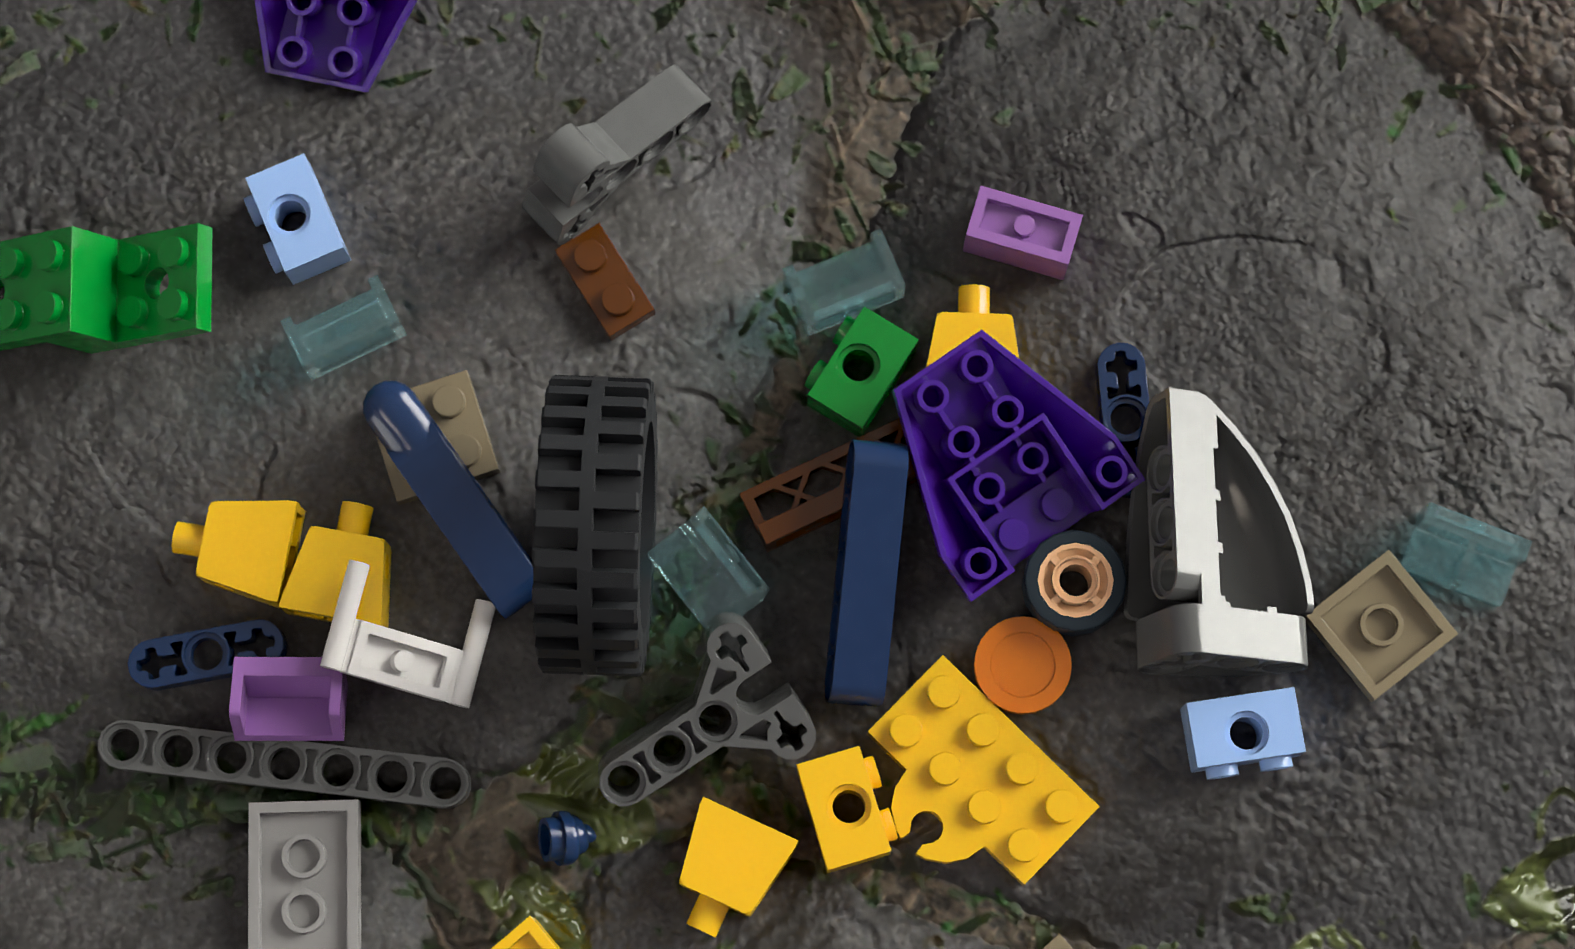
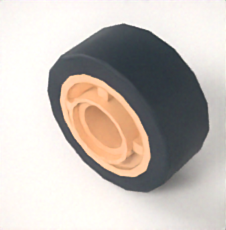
(1091, 558)

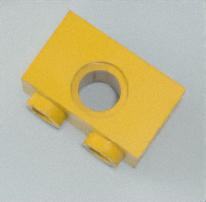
(822, 784)

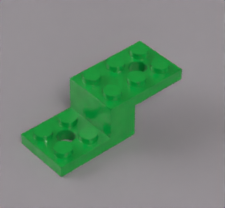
(105, 290)

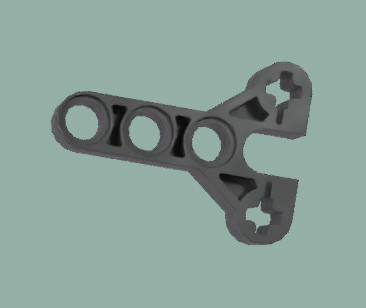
(590, 161)
(746, 725)

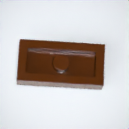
(605, 281)

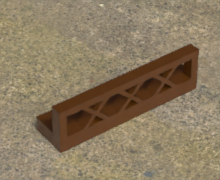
(816, 510)

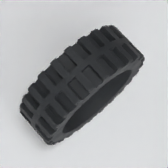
(595, 525)

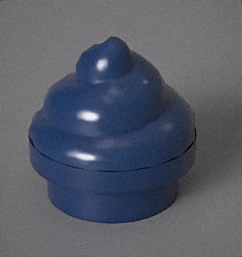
(564, 838)

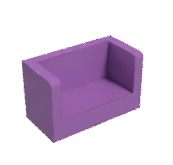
(1022, 232)
(287, 700)

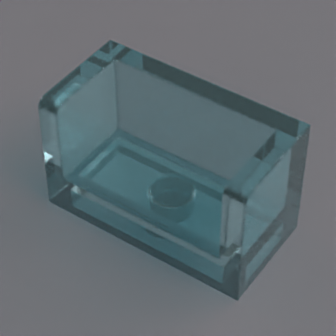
(844, 285)
(345, 331)

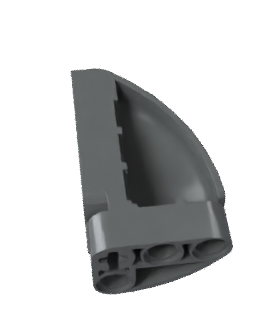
(1211, 551)

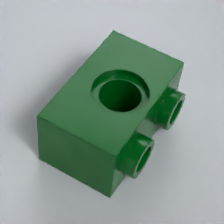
(857, 402)

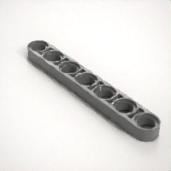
(259, 755)

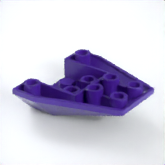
(330, 39)
(1003, 459)

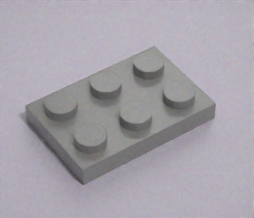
(304, 875)

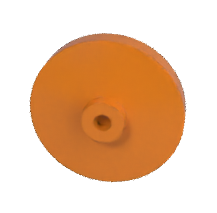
(1022, 665)

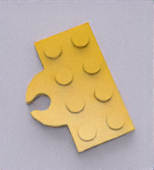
(976, 777)

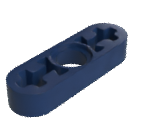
(1108, 383)
(166, 649)

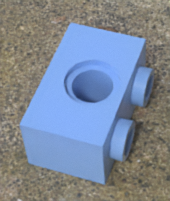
(291, 189)
(1270, 713)

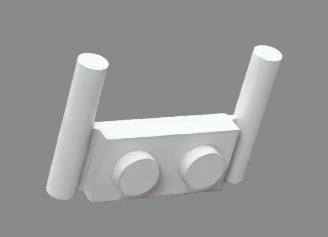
(402, 658)

